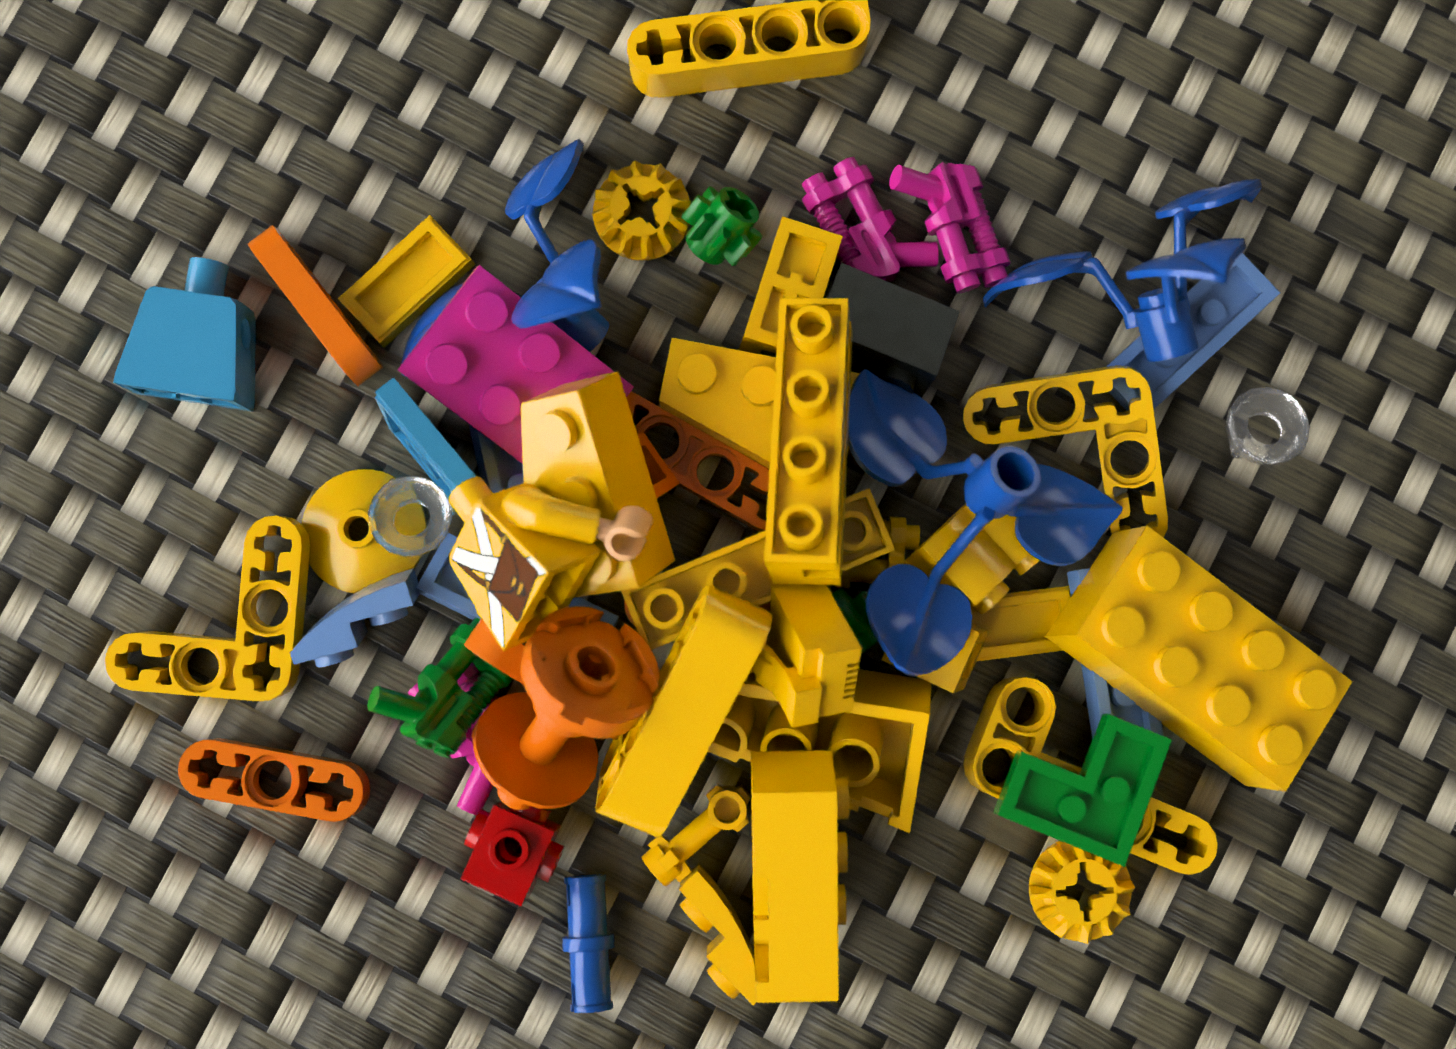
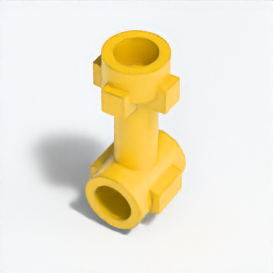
(725, 812)

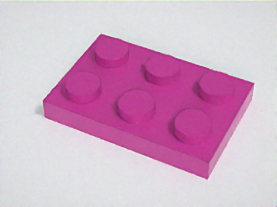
(488, 366)

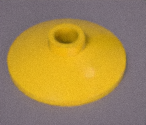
(327, 519)

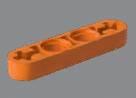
(692, 450)

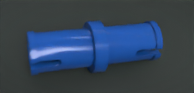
(588, 943)

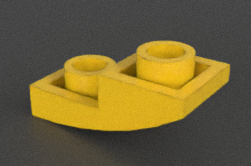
(730, 950)

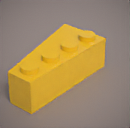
(872, 745)

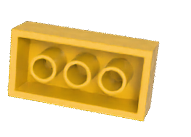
(1199, 659)

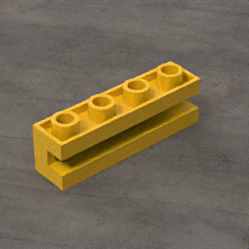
(809, 442)
(739, 569)

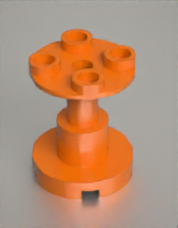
(579, 686)

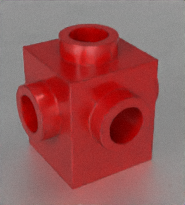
(499, 868)

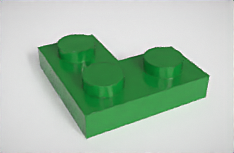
(1101, 804)

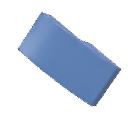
(344, 627)

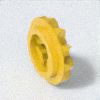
(636, 237)
(1061, 913)

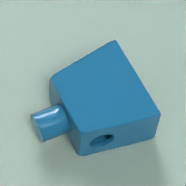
(192, 343)

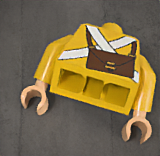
(531, 552)

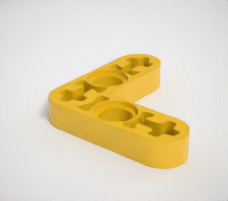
(1110, 426)
(236, 654)

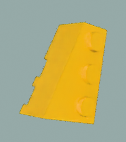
(723, 394)
(588, 453)
(797, 874)

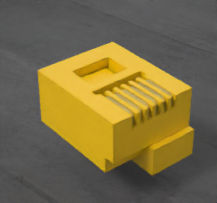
(808, 654)

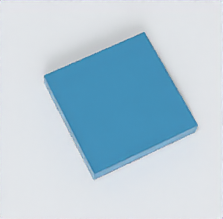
(421, 438)

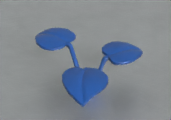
(569, 285)
(1163, 312)
(1055, 514)

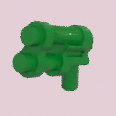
(441, 709)

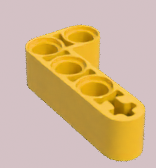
(745, 33)
(698, 683)
(998, 731)

